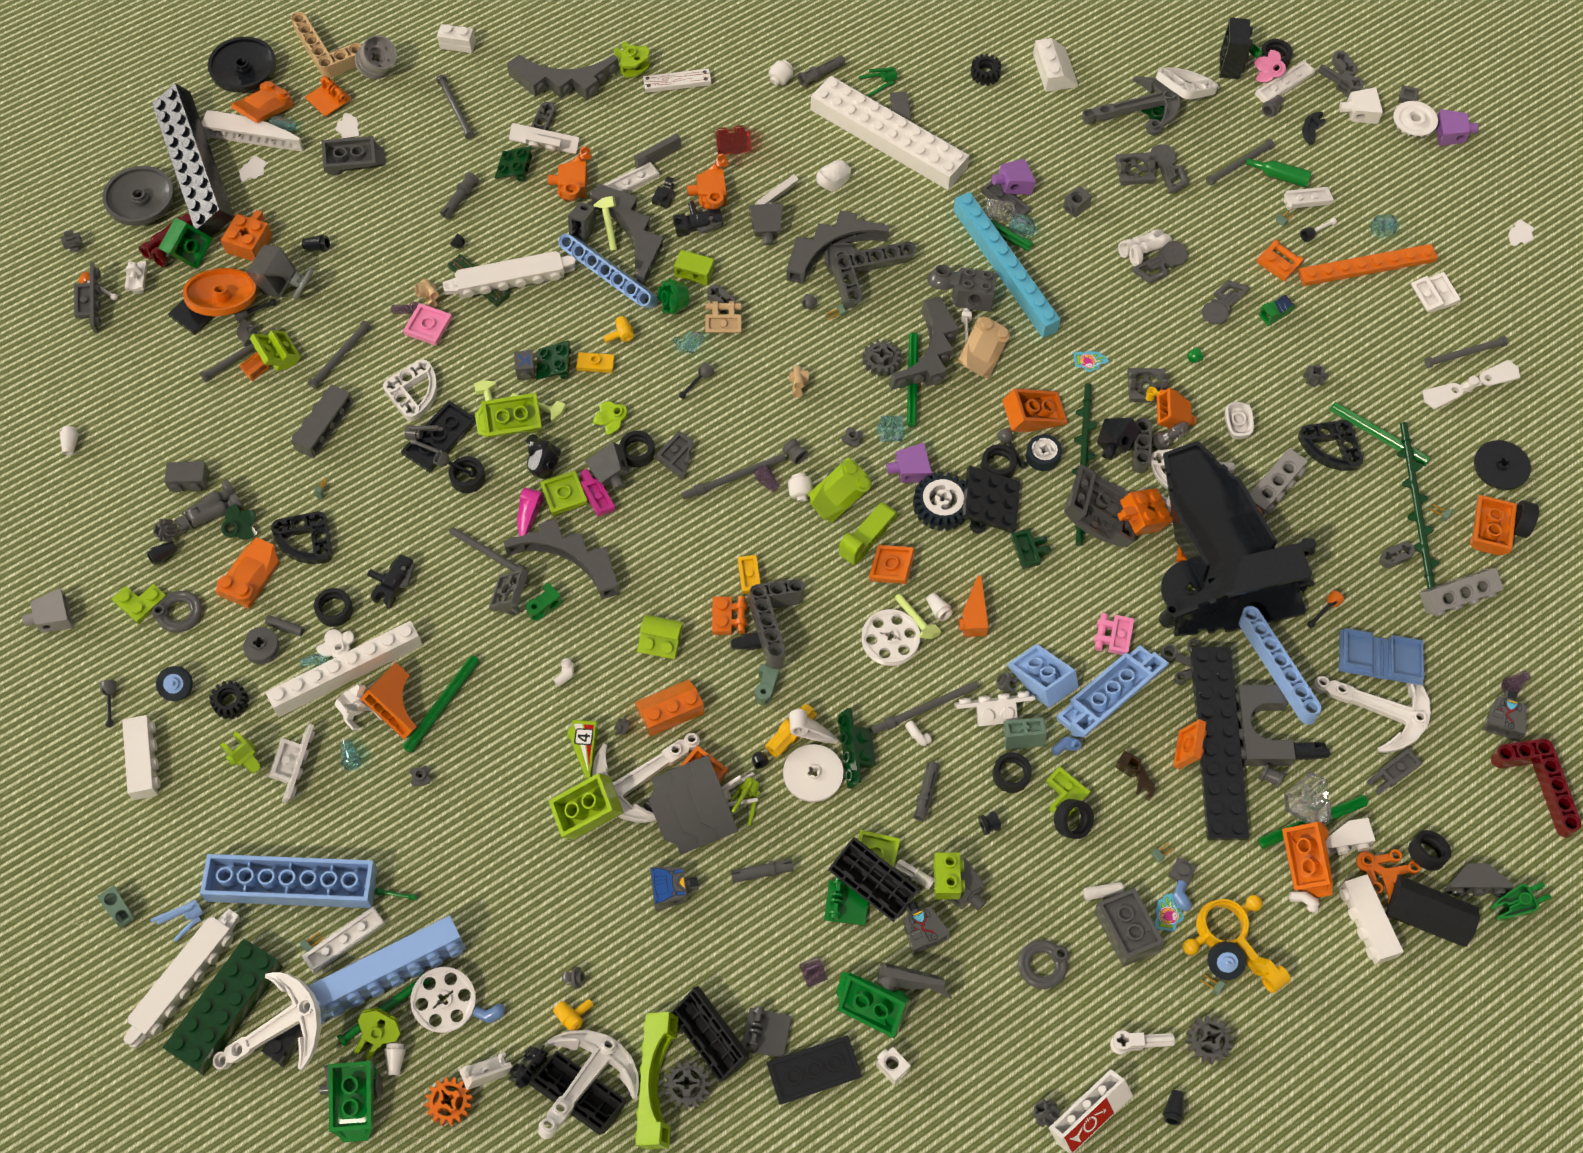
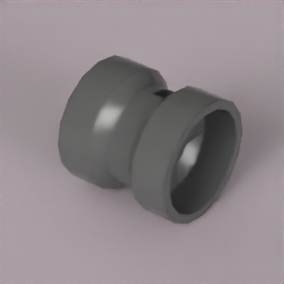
(795, 451)

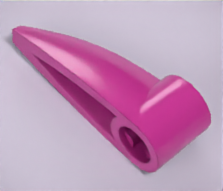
(528, 509)

